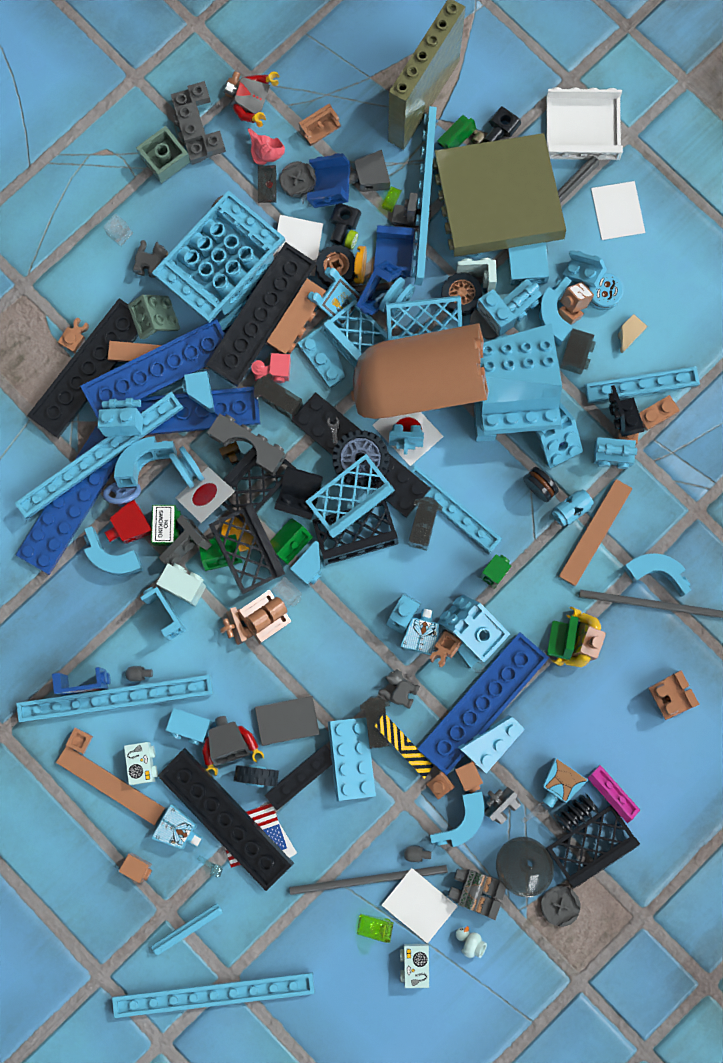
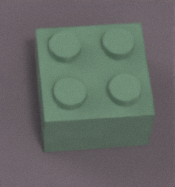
(163, 154)

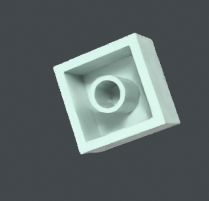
(182, 585)

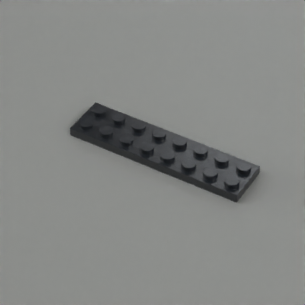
(261, 314)
(65, 396)
(313, 421)
(225, 819)

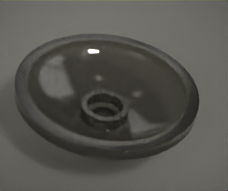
(517, 874)

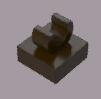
(230, 451)

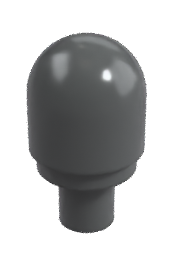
(138, 673)
(416, 854)

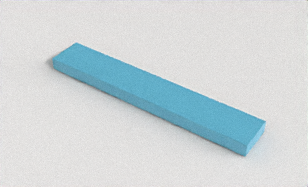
(643, 384)
(459, 514)

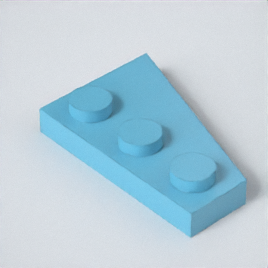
(323, 357)
(491, 745)

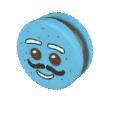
(607, 292)

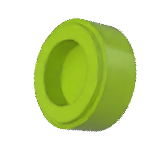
(351, 239)

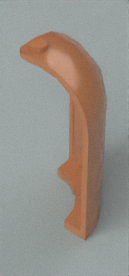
(420, 373)

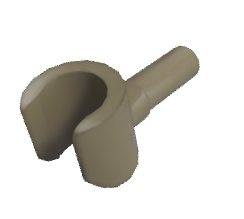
(478, 137)

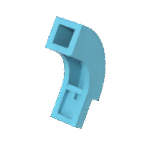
(549, 314)
(137, 456)
(658, 564)
(116, 565)
(471, 821)

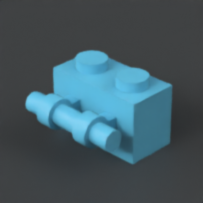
(523, 299)
(120, 421)
(614, 452)

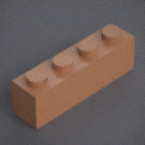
(294, 319)

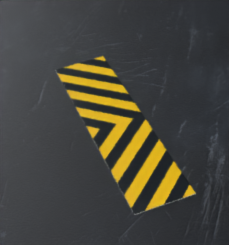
(404, 745)

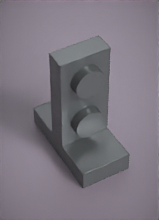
(406, 214)
(185, 542)

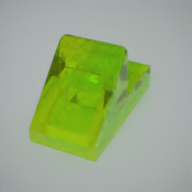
(375, 928)

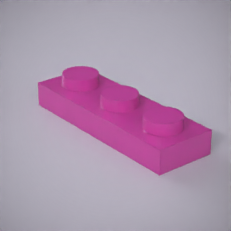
(613, 794)

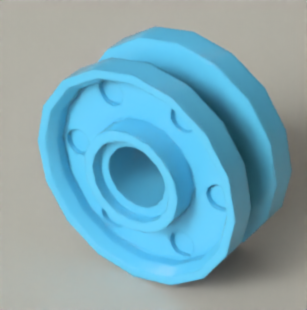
(397, 294)
(186, 467)

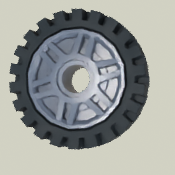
(358, 444)

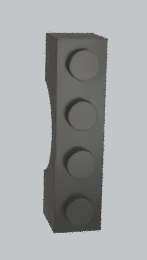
(226, 431)

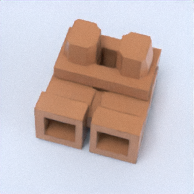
(673, 690)

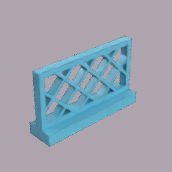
(427, 302)
(342, 342)
(357, 511)

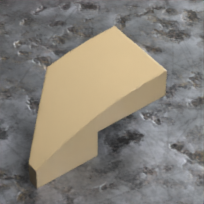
(630, 331)

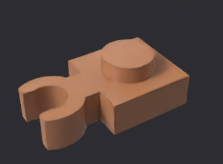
(72, 338)
(446, 646)

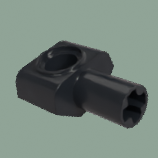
(500, 129)
(342, 225)

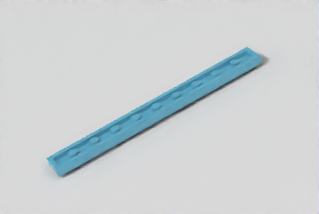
(423, 202)
(95, 458)
(114, 698)
(213, 995)

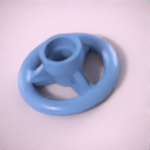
(123, 495)

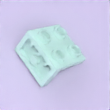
(482, 267)

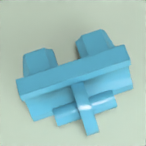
(406, 440)

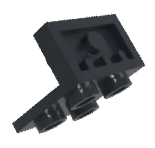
(626, 414)
(295, 490)

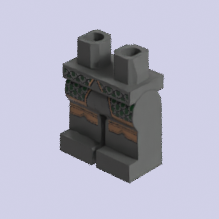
(472, 889)

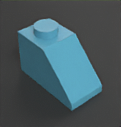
(199, 389)
(308, 565)

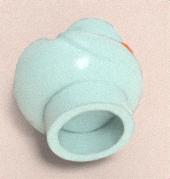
(474, 945)

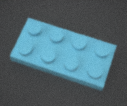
(351, 759)

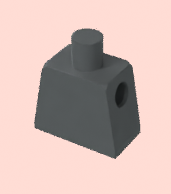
(371, 173)

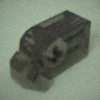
(277, 396)
(424, 522)
(374, 710)

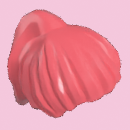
(265, 148)

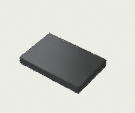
(287, 720)

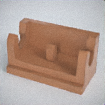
(319, 124)

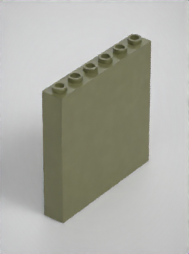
(425, 74)
(498, 195)

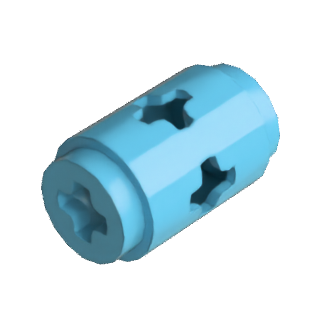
(565, 511)

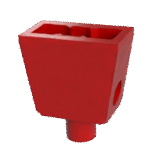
(129, 524)

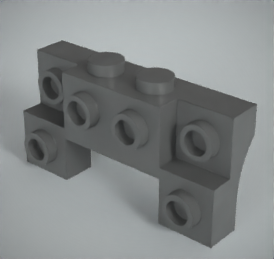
(198, 144)

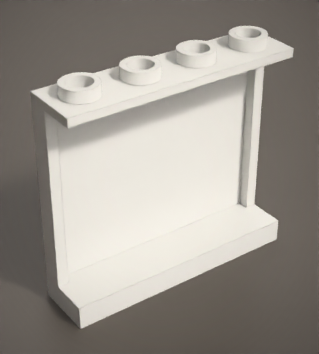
(583, 123)

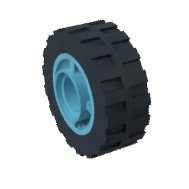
(256, 775)

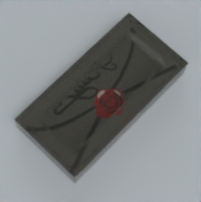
(267, 184)

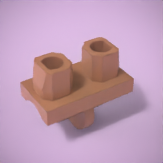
(234, 627)

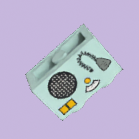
(140, 763)
(415, 965)

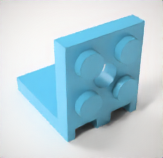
(552, 438)
(467, 620)

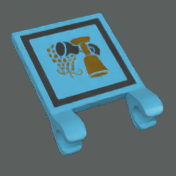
(336, 297)

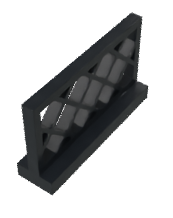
(238, 473)
(259, 538)
(359, 547)
(603, 861)

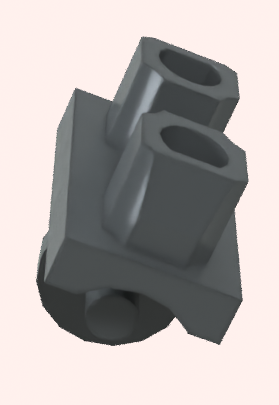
(499, 802)

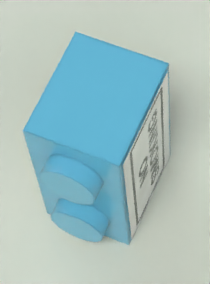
(496, 312)

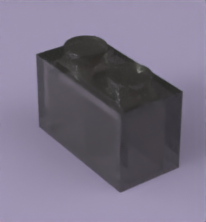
(577, 351)

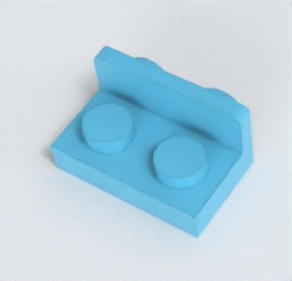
(585, 268)

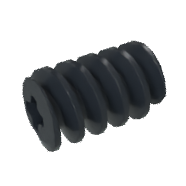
(576, 813)

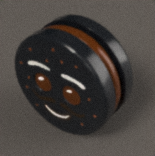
(540, 484)

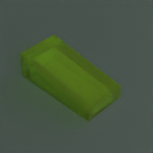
(391, 199)

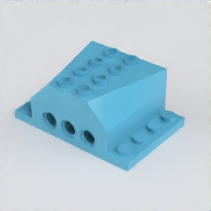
(220, 258)
(521, 382)

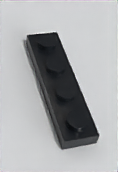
(300, 778)

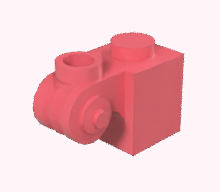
(278, 367)

